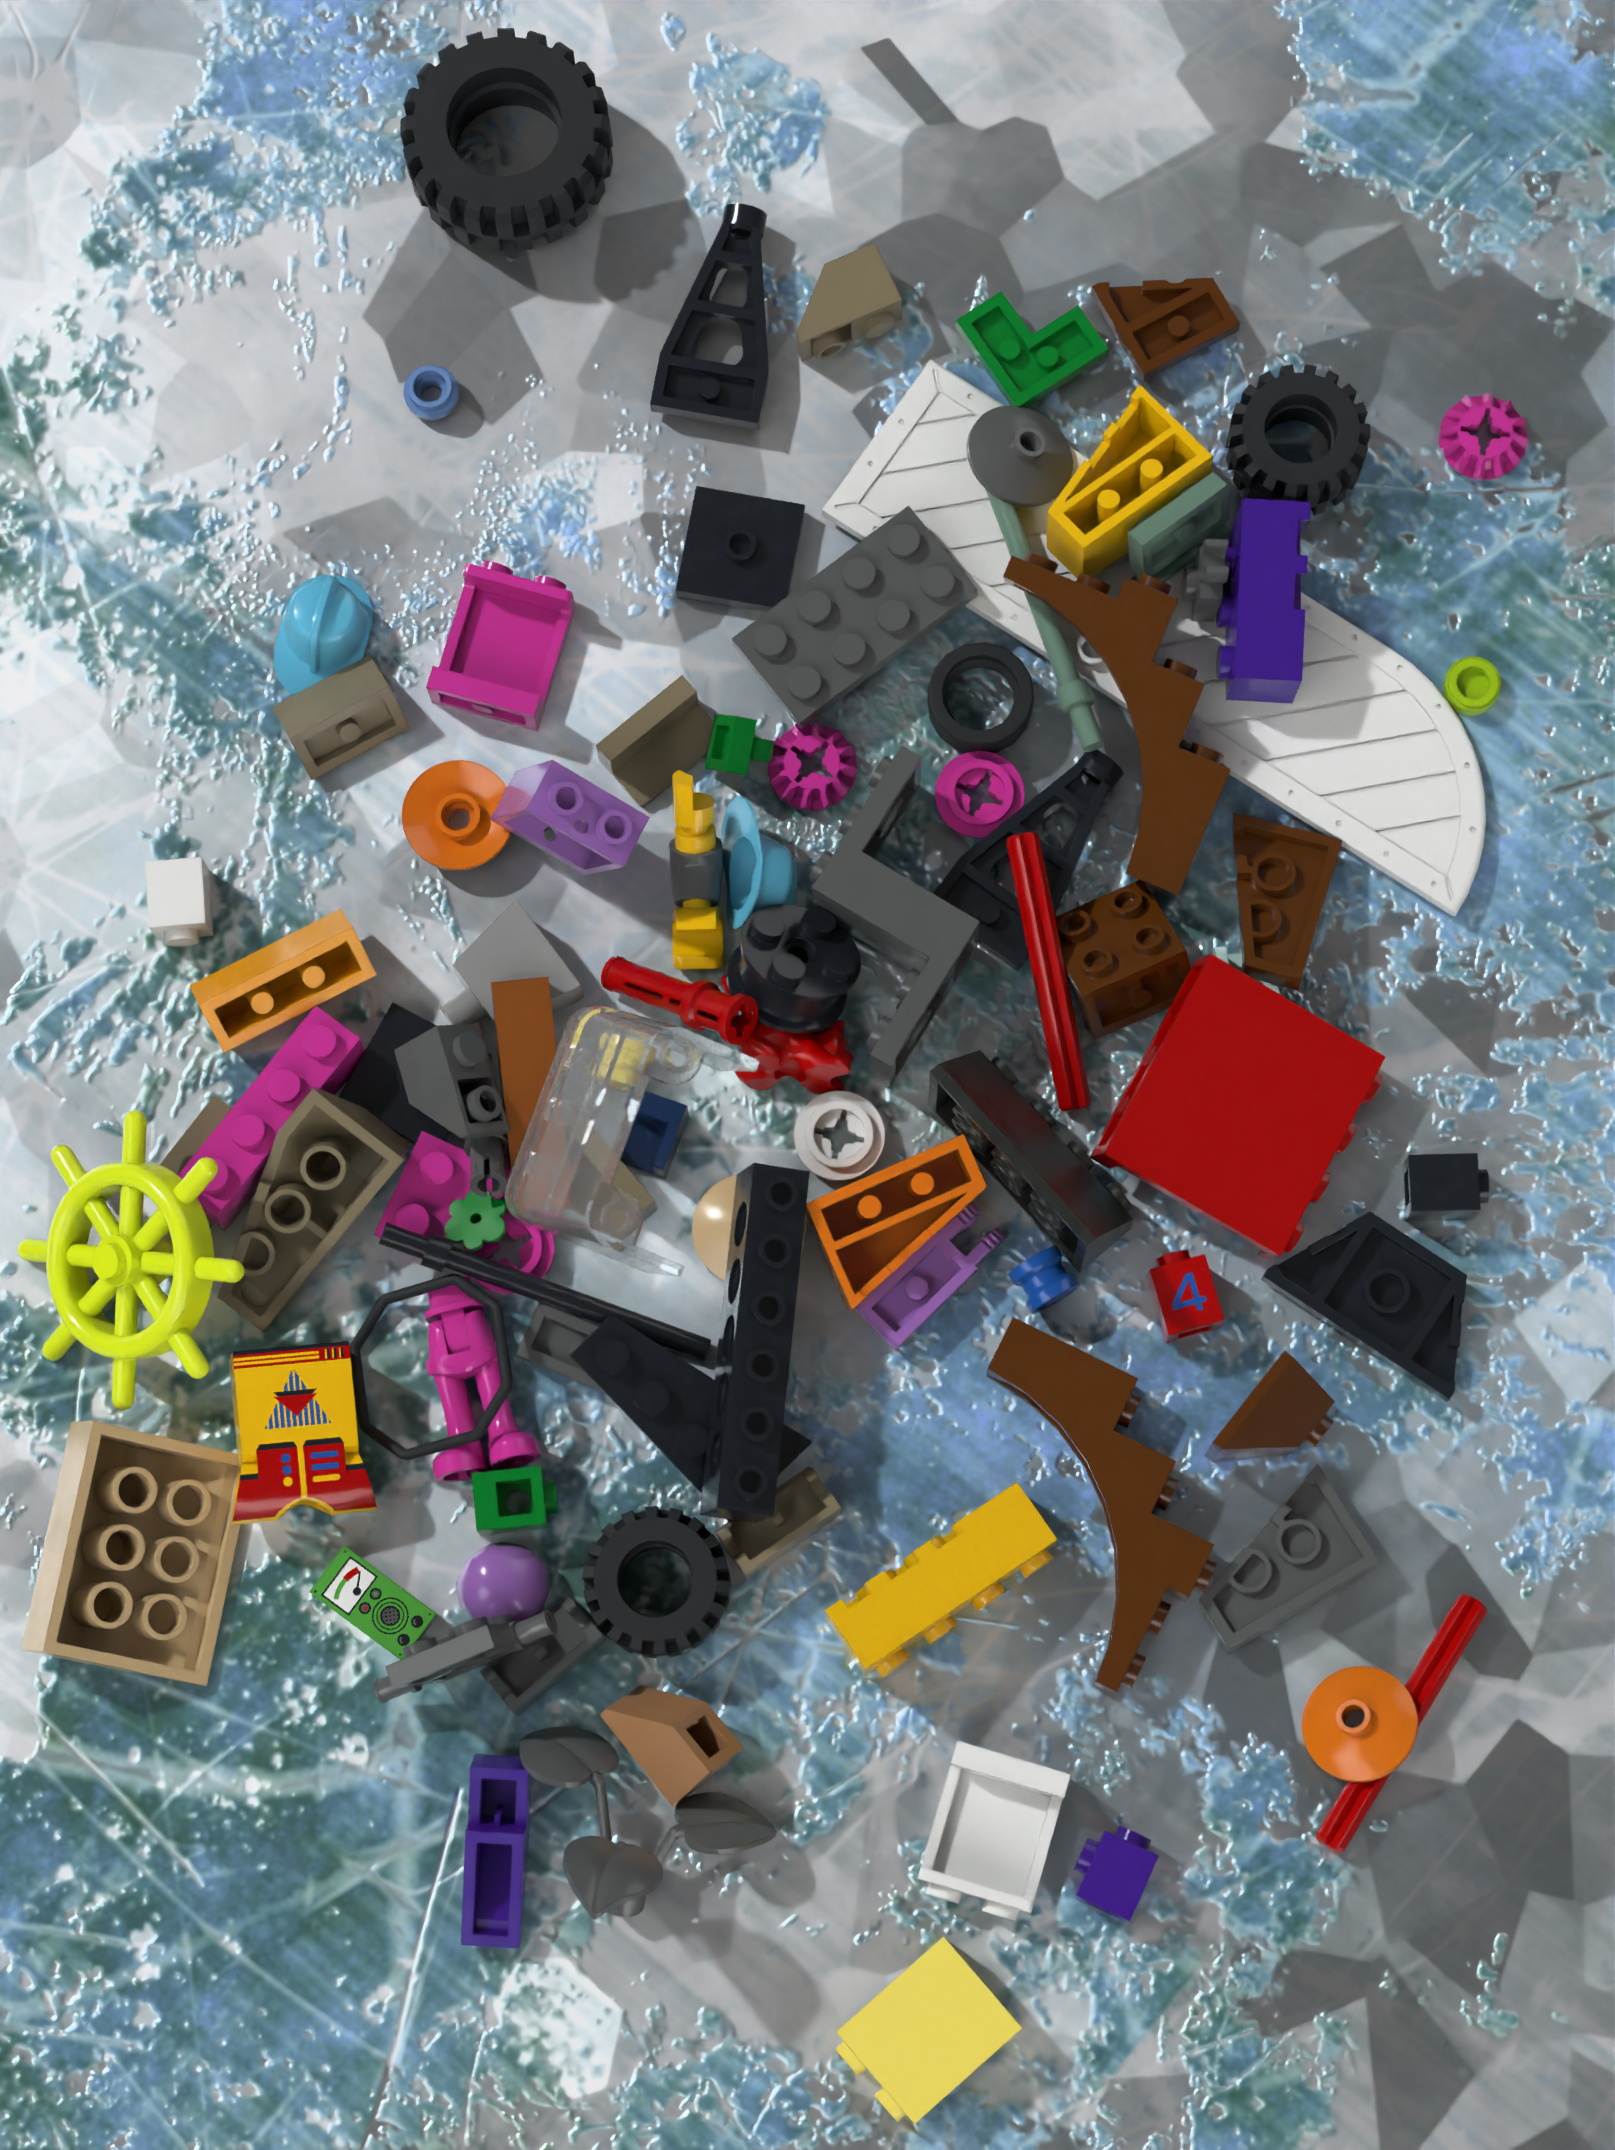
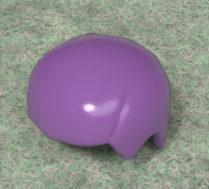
(503, 1581)

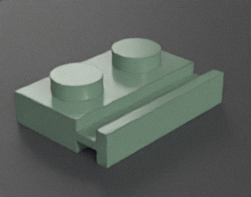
(1172, 536)

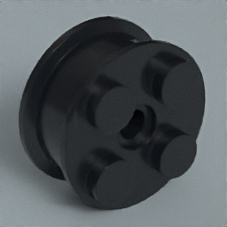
(794, 967)

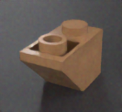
(672, 1739)

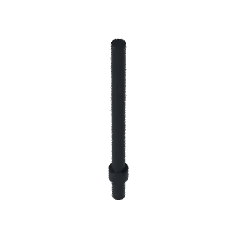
(440, 1254)

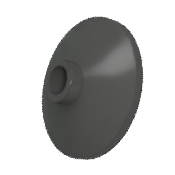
(1011, 470)

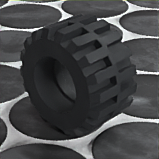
(1303, 399)
(641, 1533)

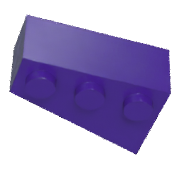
(1264, 602)

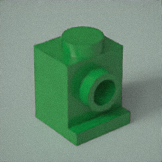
(494, 1489)

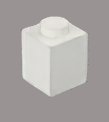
(179, 900)

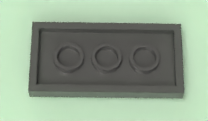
(854, 617)

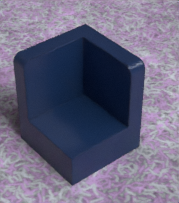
(655, 1135)

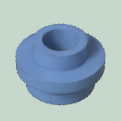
(425, 378)

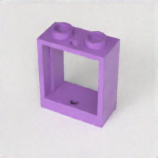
(589, 824)

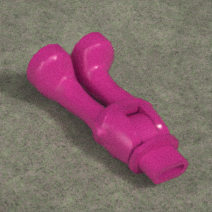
(464, 1348)

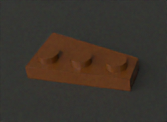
(1280, 895)

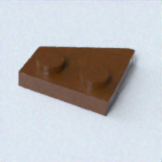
(1165, 320)

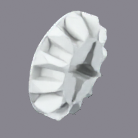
(824, 1114)

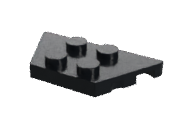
(1382, 1296)

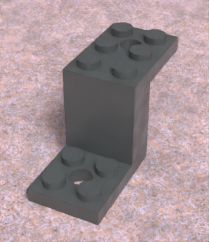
(894, 914)

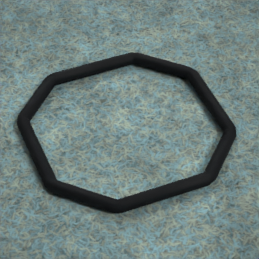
(503, 1360)

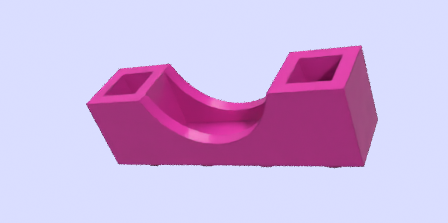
(315, 1055)

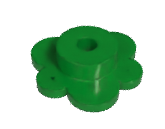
(466, 1214)

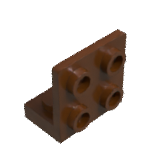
(1121, 958)

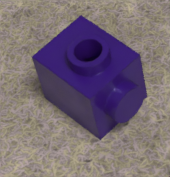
(1115, 1872)

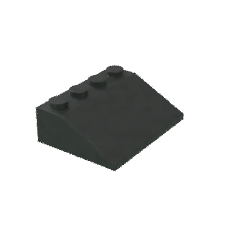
(1028, 1157)

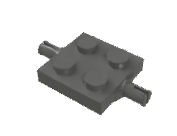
(471, 1647)

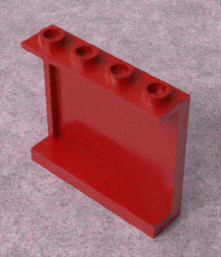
(1241, 1105)

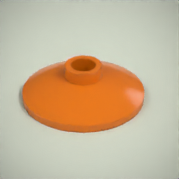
(438, 796)
(1376, 1744)

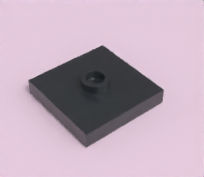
(740, 549)
(378, 1081)

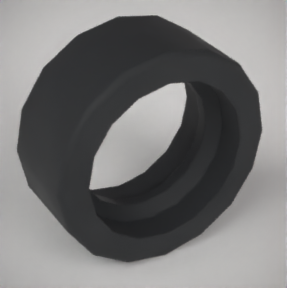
(989, 657)

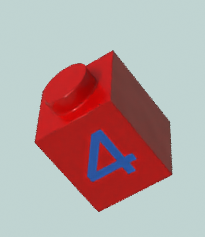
(1184, 1296)

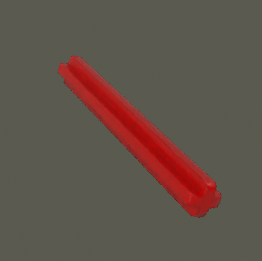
(1048, 971)
(1424, 1687)

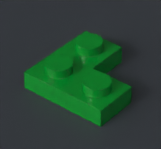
(1027, 363)

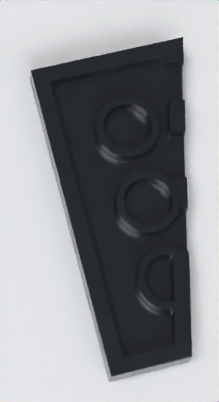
(661, 1395)

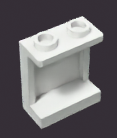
(992, 1830)

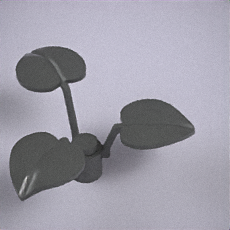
(621, 1874)

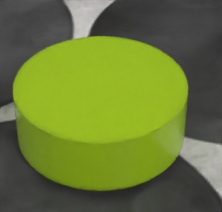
(1472, 686)

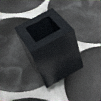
(1443, 1187)

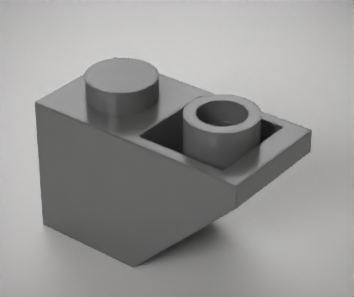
(453, 1080)

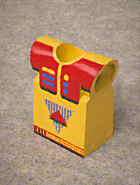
(296, 1433)

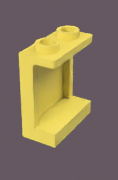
(926, 2032)

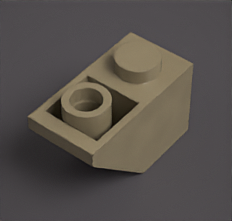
(849, 301)

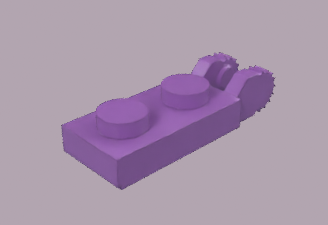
(926, 1280)

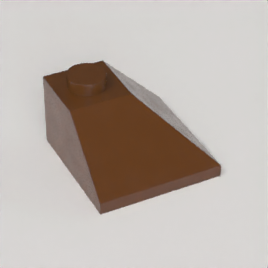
(1276, 1416)

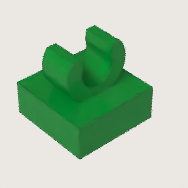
(734, 744)

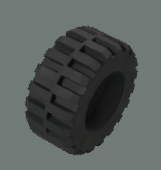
(495, 75)

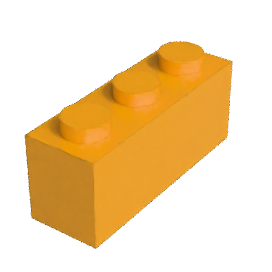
(282, 980)

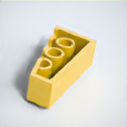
(942, 1581)

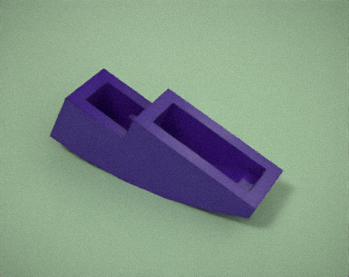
(496, 1851)

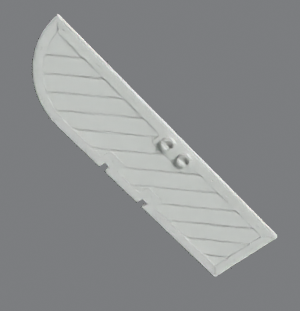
(1356, 755)

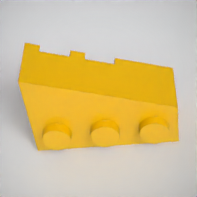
(1129, 476)

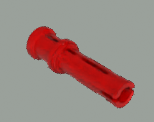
(697, 1004)

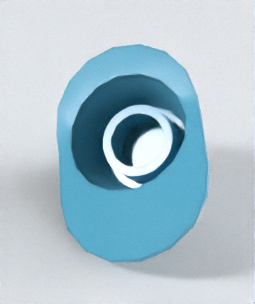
(321, 631)
(755, 866)

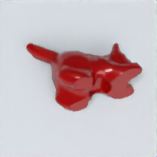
(807, 1057)

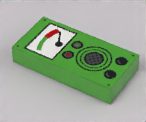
(373, 1602)

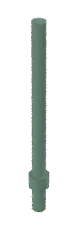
(1073, 693)

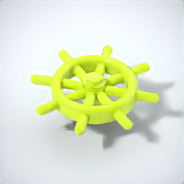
(130, 1260)

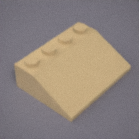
(136, 1554)

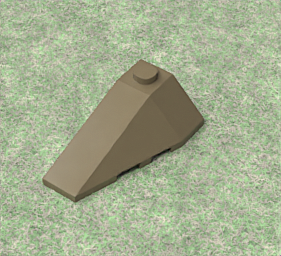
(313, 1187)

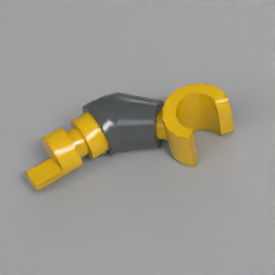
(695, 879)

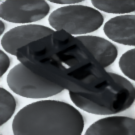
(711, 388)
(970, 881)

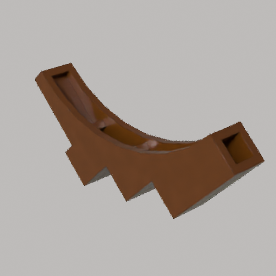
(1126, 635)
(1151, 1555)

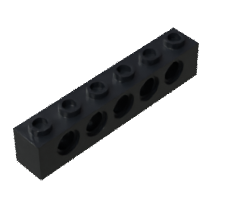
(754, 1343)

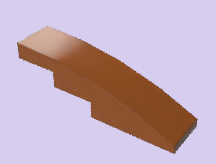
(523, 1050)

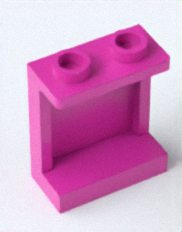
(503, 645)

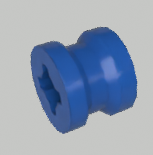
(1044, 1279)

